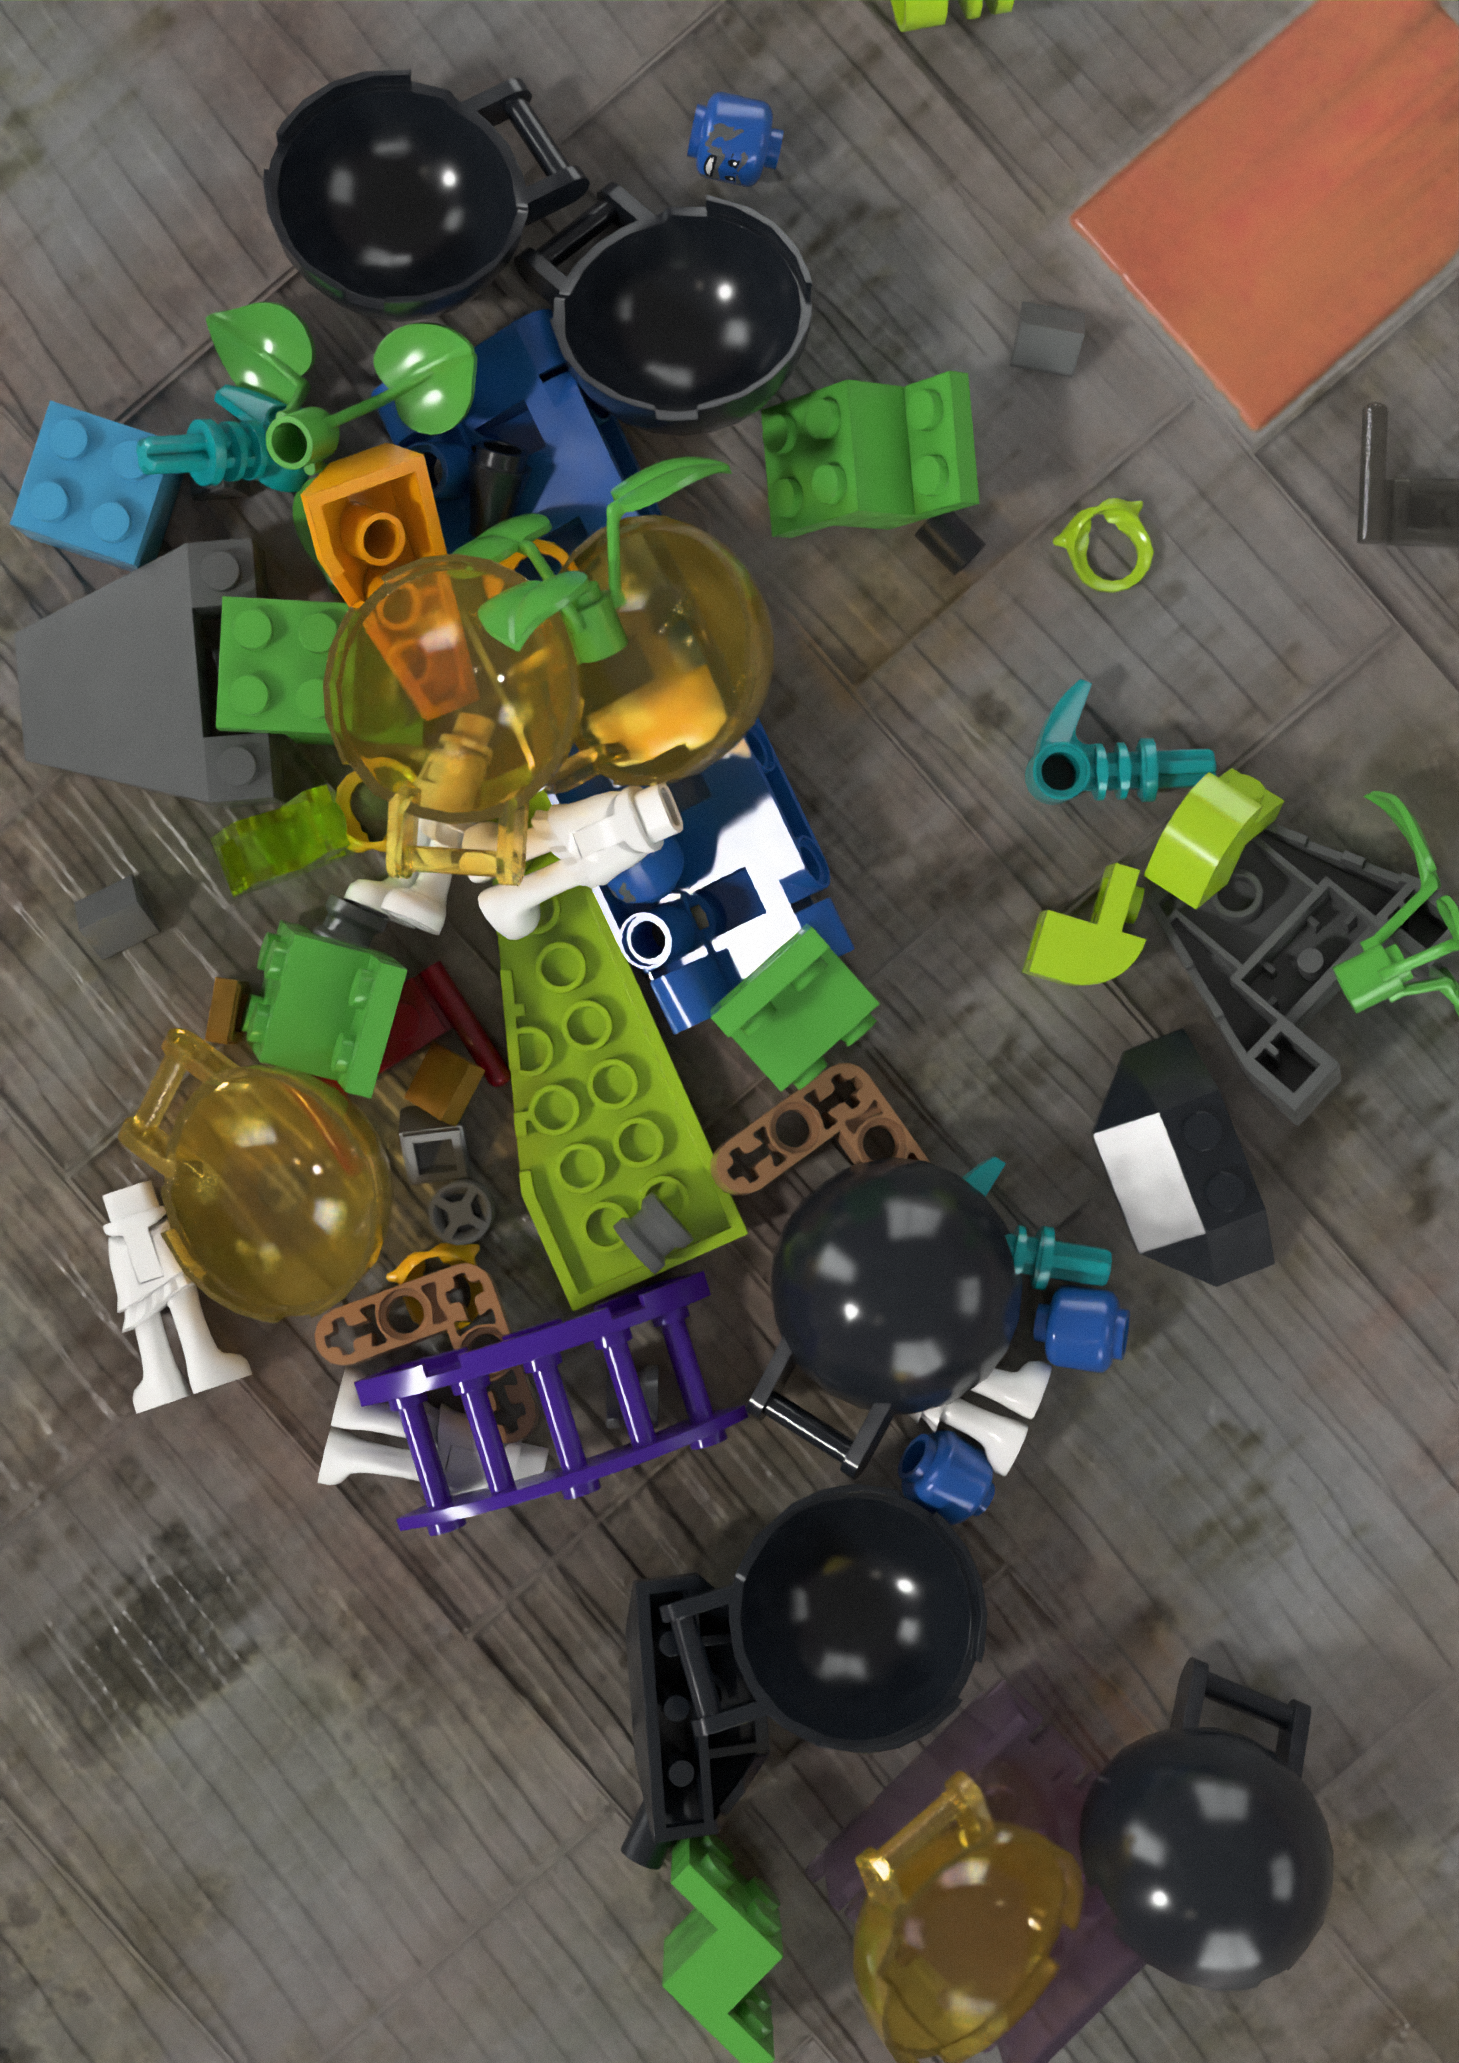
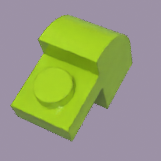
(1209, 835)
(1091, 951)

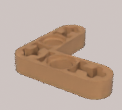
(846, 1124)
(439, 1317)

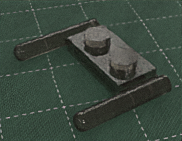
(1401, 508)

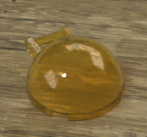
(691, 663)
(449, 714)
(266, 1182)
(959, 1926)

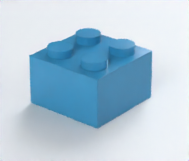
(90, 493)

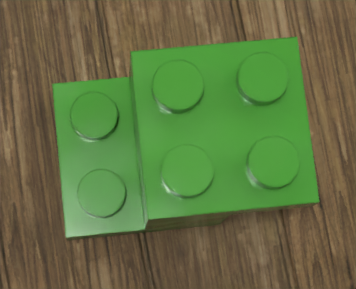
(870, 455)
(275, 666)
(323, 1007)
(796, 1010)
(723, 1948)

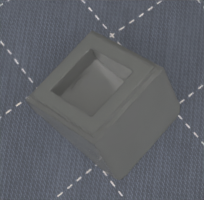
(433, 1148)

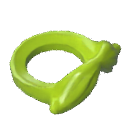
(1076, 541)

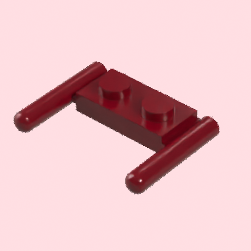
(428, 1009)

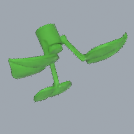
(271, 350)
(581, 602)
(1381, 972)

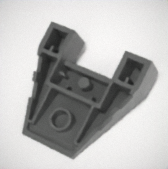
(124, 682)
(1269, 948)

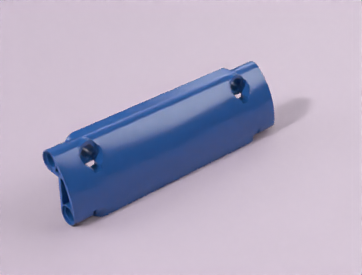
(743, 829)

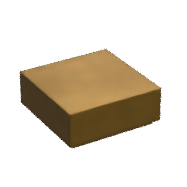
(227, 1011)
(444, 1084)

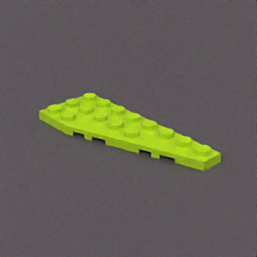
(598, 1100)

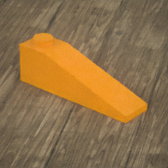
(372, 517)

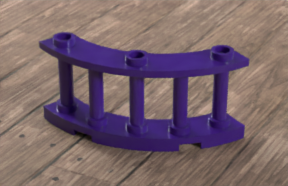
(539, 1353)

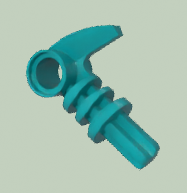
(224, 449)
(1105, 771)
(1042, 1255)

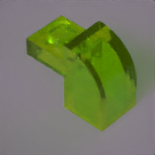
(282, 842)

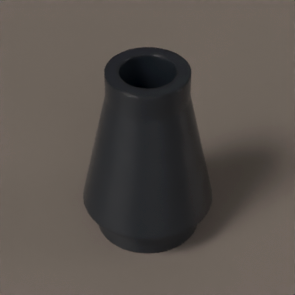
(495, 483)

